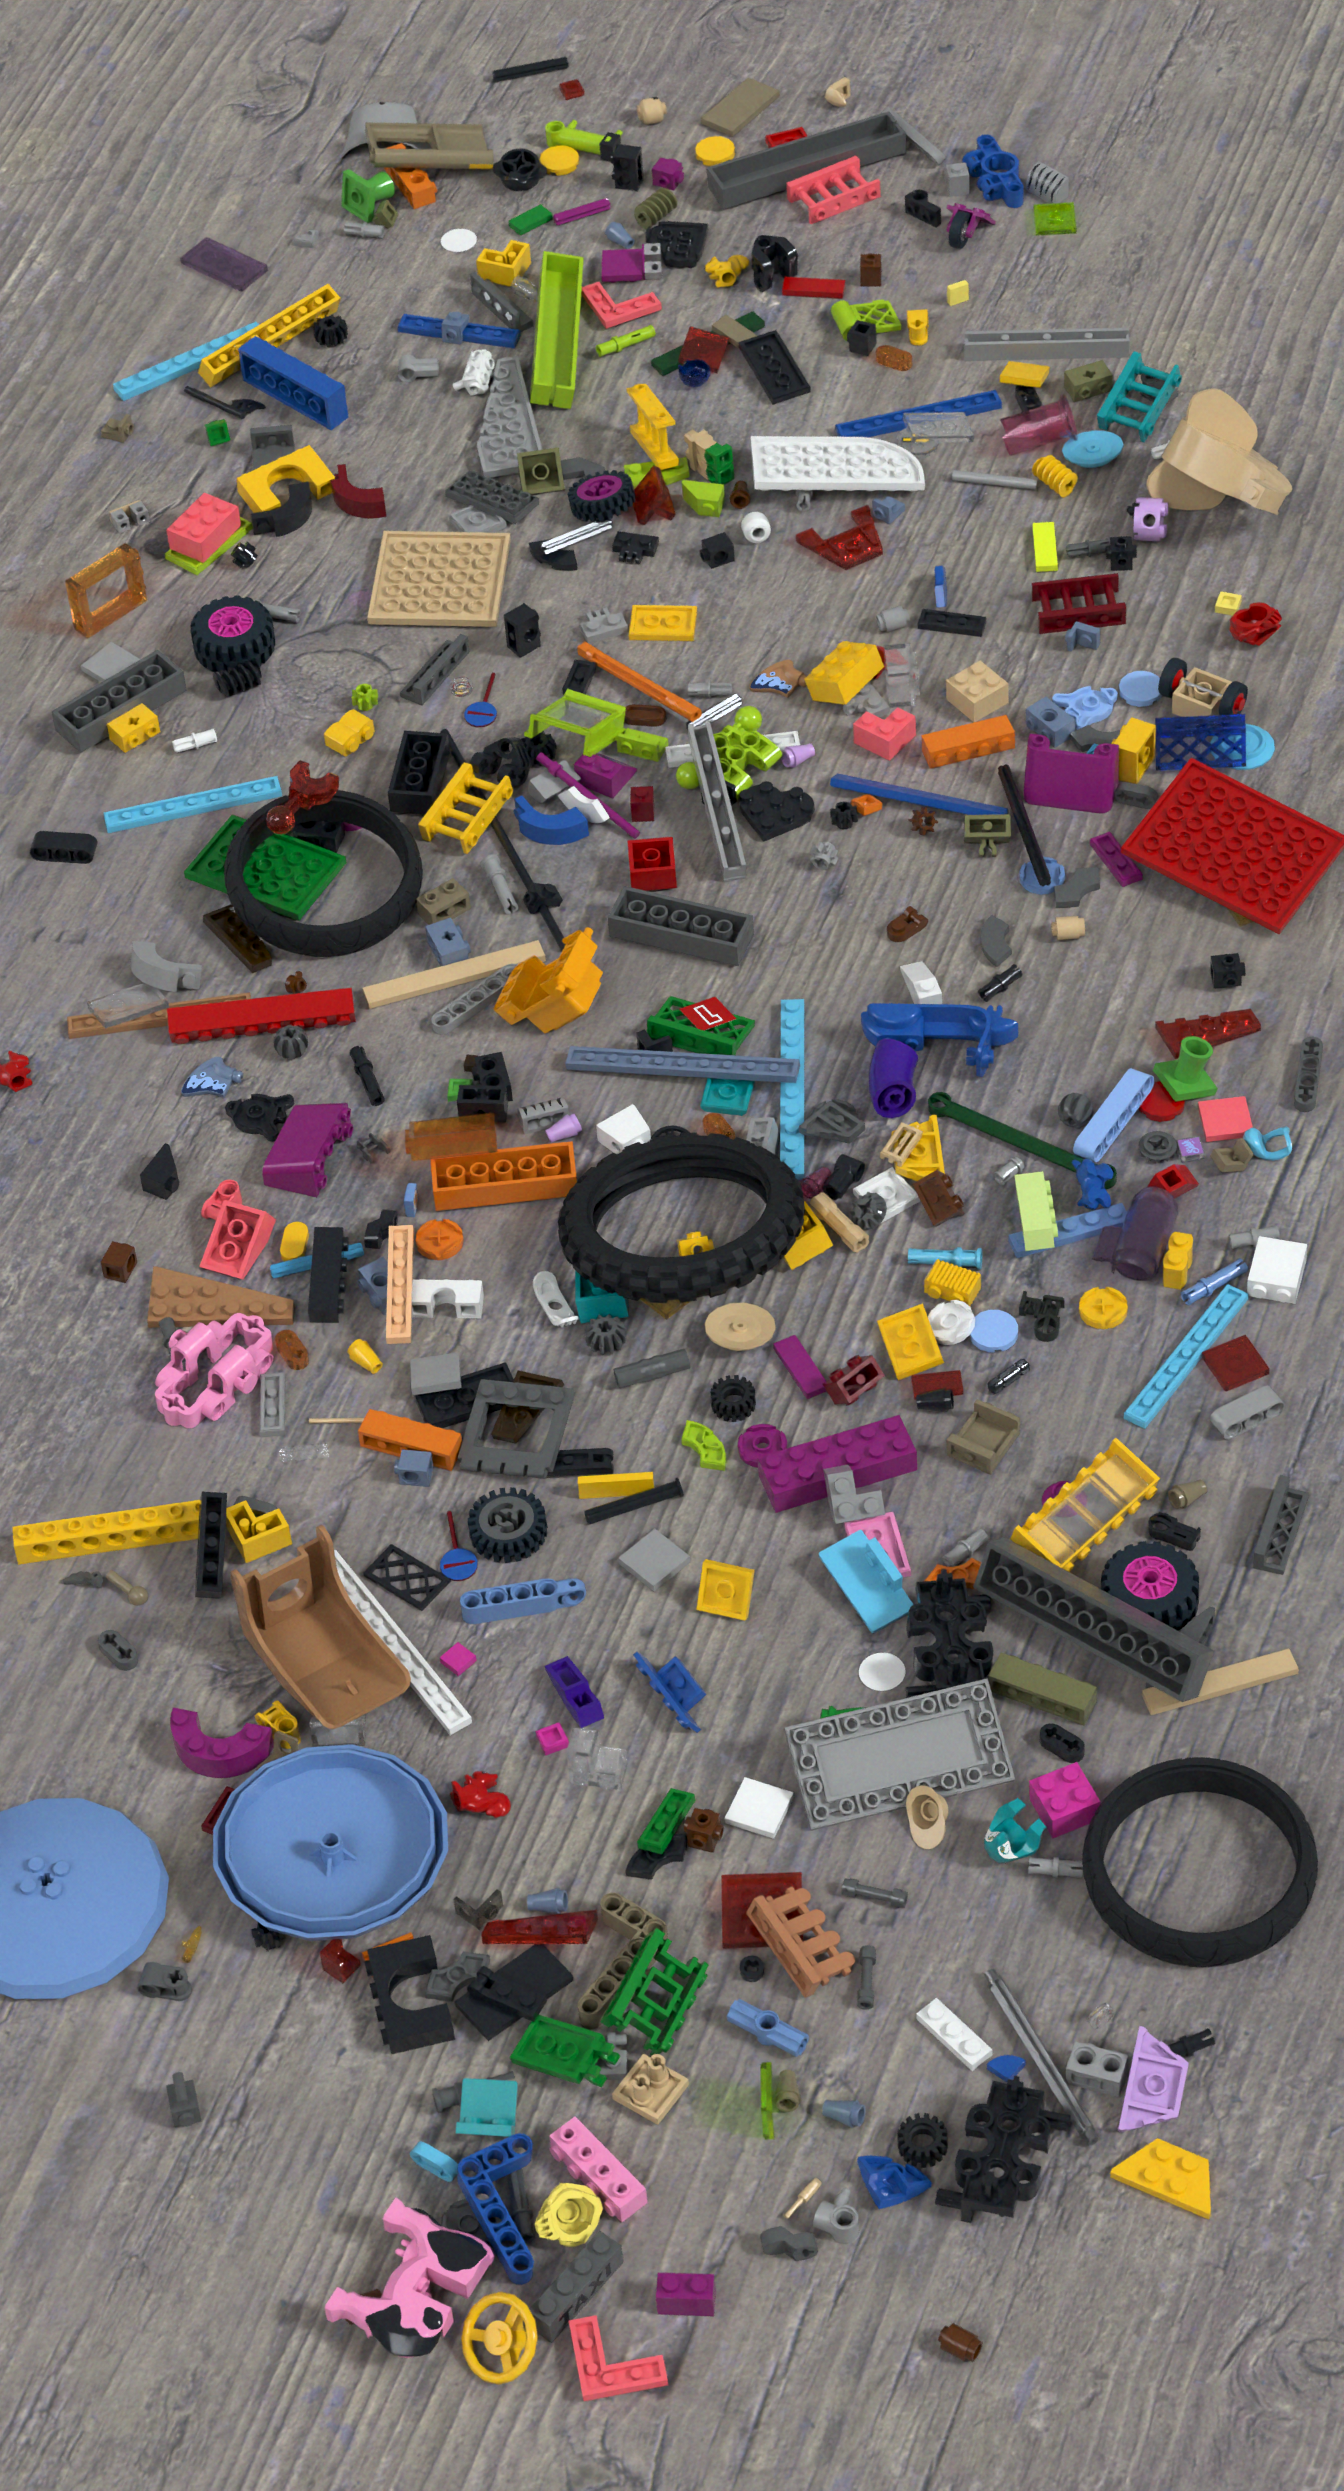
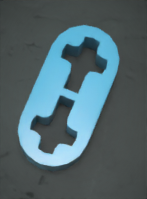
(434, 2161)

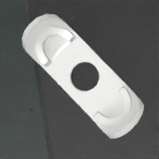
(547, 1291)

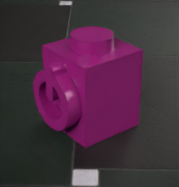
(667, 173)

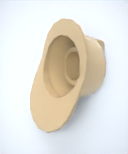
(926, 1816)

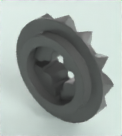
(1153, 1140)
(868, 1220)

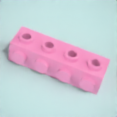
(597, 2169)

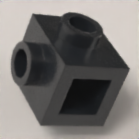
(1121, 548)
(1226, 970)

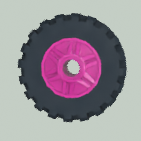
(232, 633)
(1154, 1581)

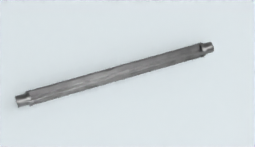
(1041, 2057)

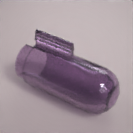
(1142, 1240)

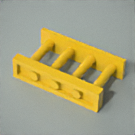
(652, 427)
(455, 793)

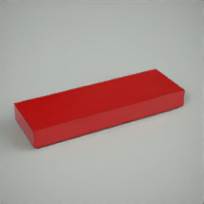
(813, 287)

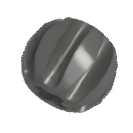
(290, 1042)
(1075, 1110)

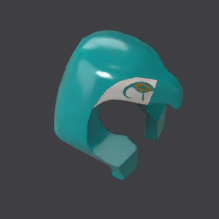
(1007, 1839)

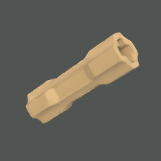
(850, 1233)

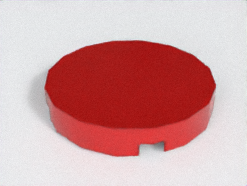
(1160, 1105)

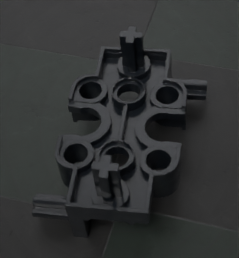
(948, 1596)
(980, 2187)

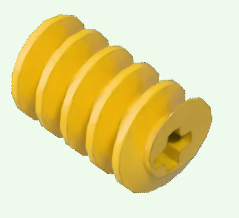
(1055, 475)

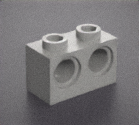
(1095, 2074)

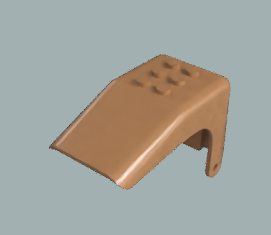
(318, 1637)

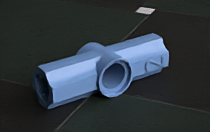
(755, 2020)

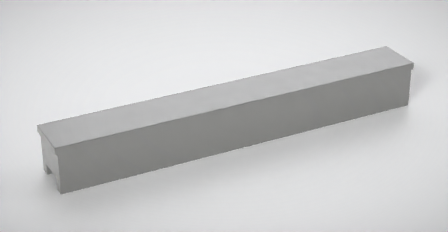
(1046, 344)
(717, 802)

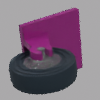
(964, 224)

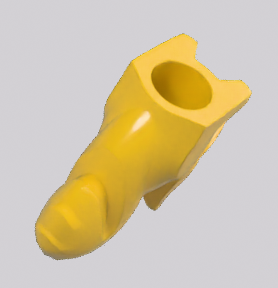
(726, 271)

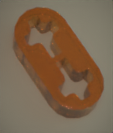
(894, 358)
(723, 1127)
(295, 1348)

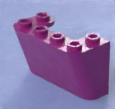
(303, 1145)

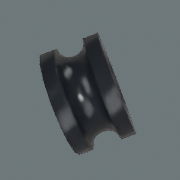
(752, 1961)

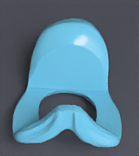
(1257, 1142)

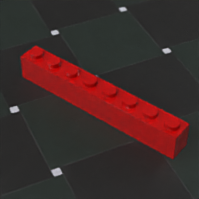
(260, 1015)

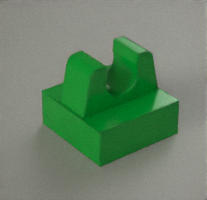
(217, 432)

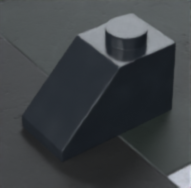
(160, 1174)

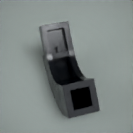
(289, 516)

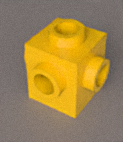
(686, 1245)

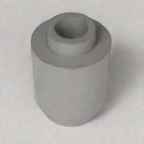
(892, 619)

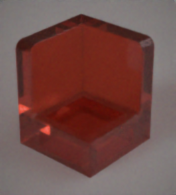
(338, 1961)

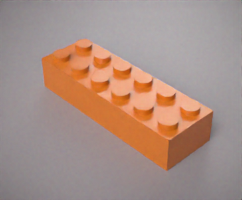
(504, 1176)

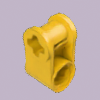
(918, 326)
(279, 1720)

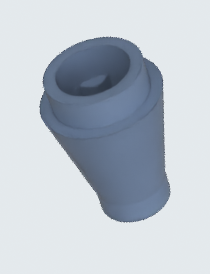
(617, 233)
(549, 1901)
(846, 2112)

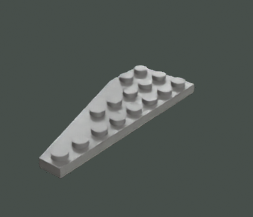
(506, 422)

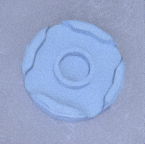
(1140, 688)
(994, 1331)

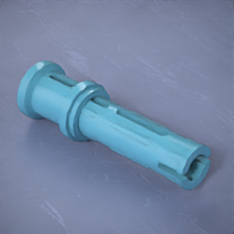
(957, 1257)

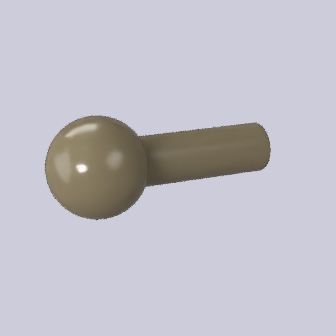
(136, 1595)

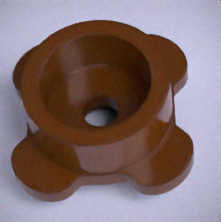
(295, 983)

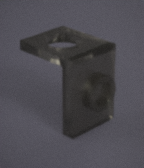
(485, 1912)

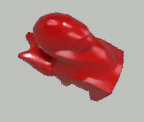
(13, 1072)
(475, 1797)

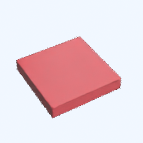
(1224, 1118)

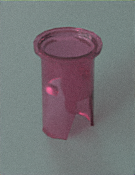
(1039, 426)

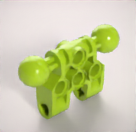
(738, 748)

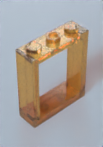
(91, 623)
(451, 1137)

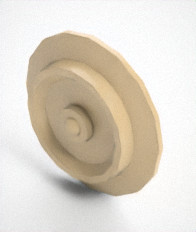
(740, 1326)

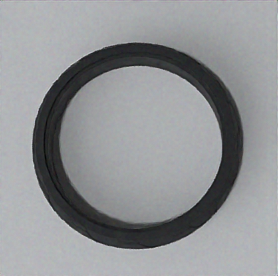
(326, 939)
(1211, 1776)

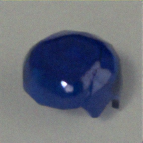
(694, 372)

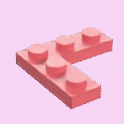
(614, 314)
(605, 2380)

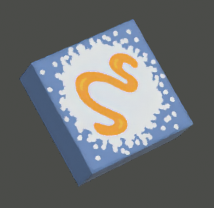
(411, 1200)

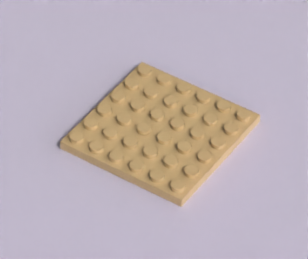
(439, 578)

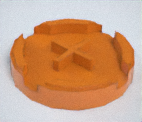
(439, 1239)

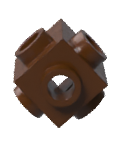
(703, 1829)

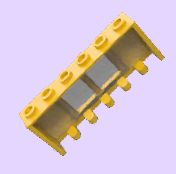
(1088, 1507)

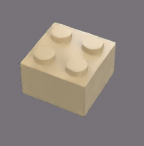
(977, 691)

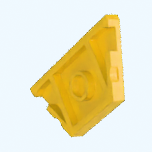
(927, 1153)
(1168, 2175)

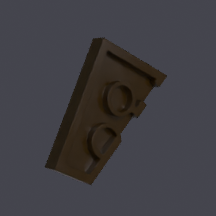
(516, 1420)

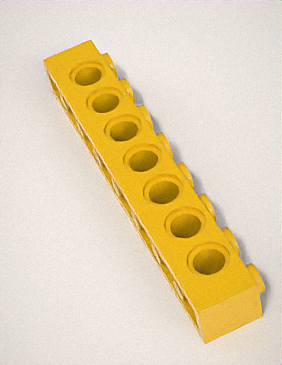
(274, 330)
(106, 1532)

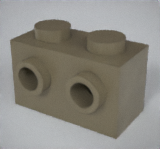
(443, 902)

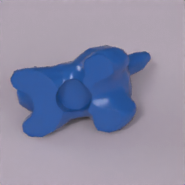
(1092, 1183)

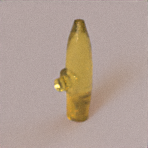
(191, 1945)

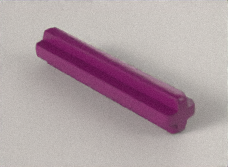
(582, 211)

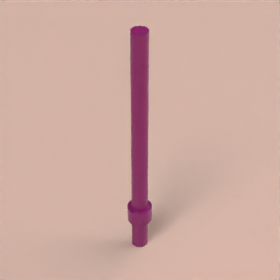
(556, 770)

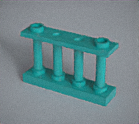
(1127, 383)

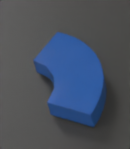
(940, 586)

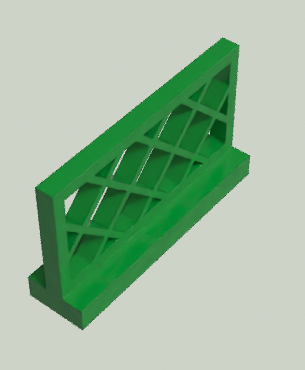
(695, 1039)

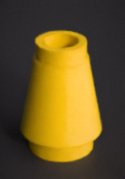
(363, 1354)

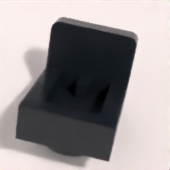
(541, 894)

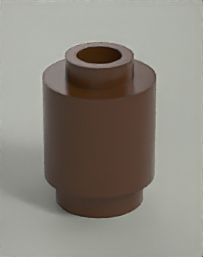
(960, 2342)

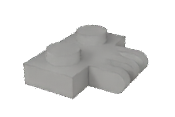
(603, 625)

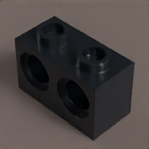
(627, 167)
(321, 833)
(492, 1071)

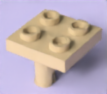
(650, 2088)

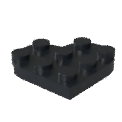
(679, 241)
(775, 811)

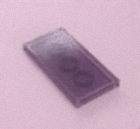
(224, 264)

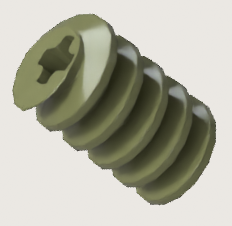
(655, 207)

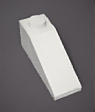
(921, 983)

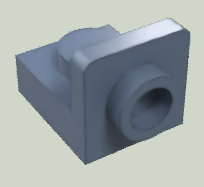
(887, 509)
(1082, 635)

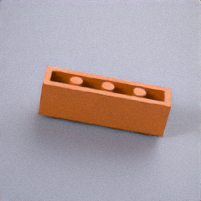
(968, 741)
(394, 1433)

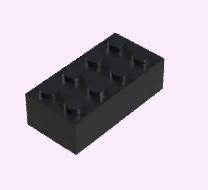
(418, 771)

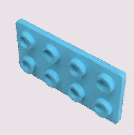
(867, 1579)

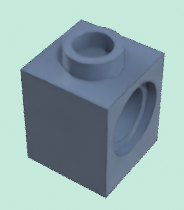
(414, 1468)

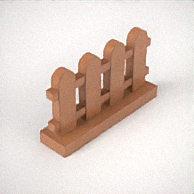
(791, 1951)

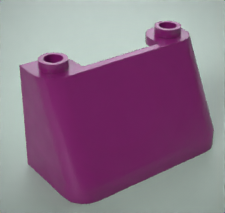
(1070, 778)

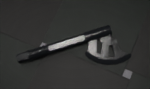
(231, 409)

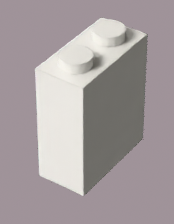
(1277, 1270)

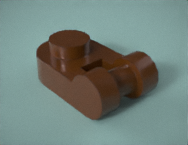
(900, 929)

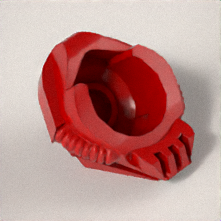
(1255, 623)

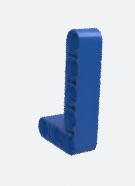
(494, 2206)

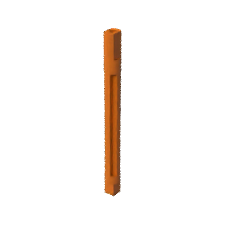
(639, 682)

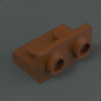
(939, 1197)

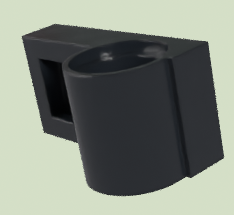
(918, 206)

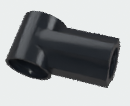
(845, 1172)

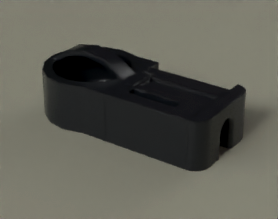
(1176, 1534)

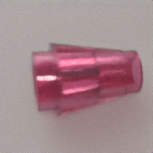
(814, 1182)

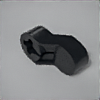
(379, 1229)

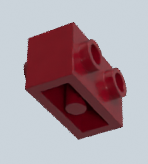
(853, 1380)

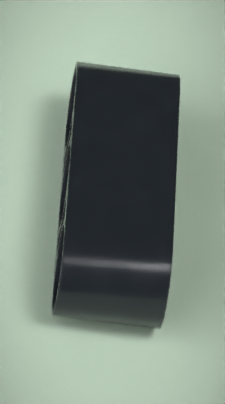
(63, 847)

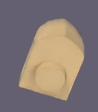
(838, 92)

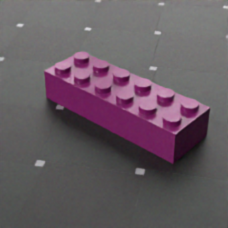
(871, 1451)

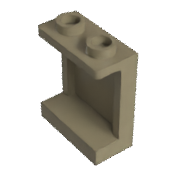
(984, 1437)

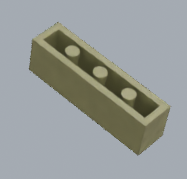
(1042, 1688)

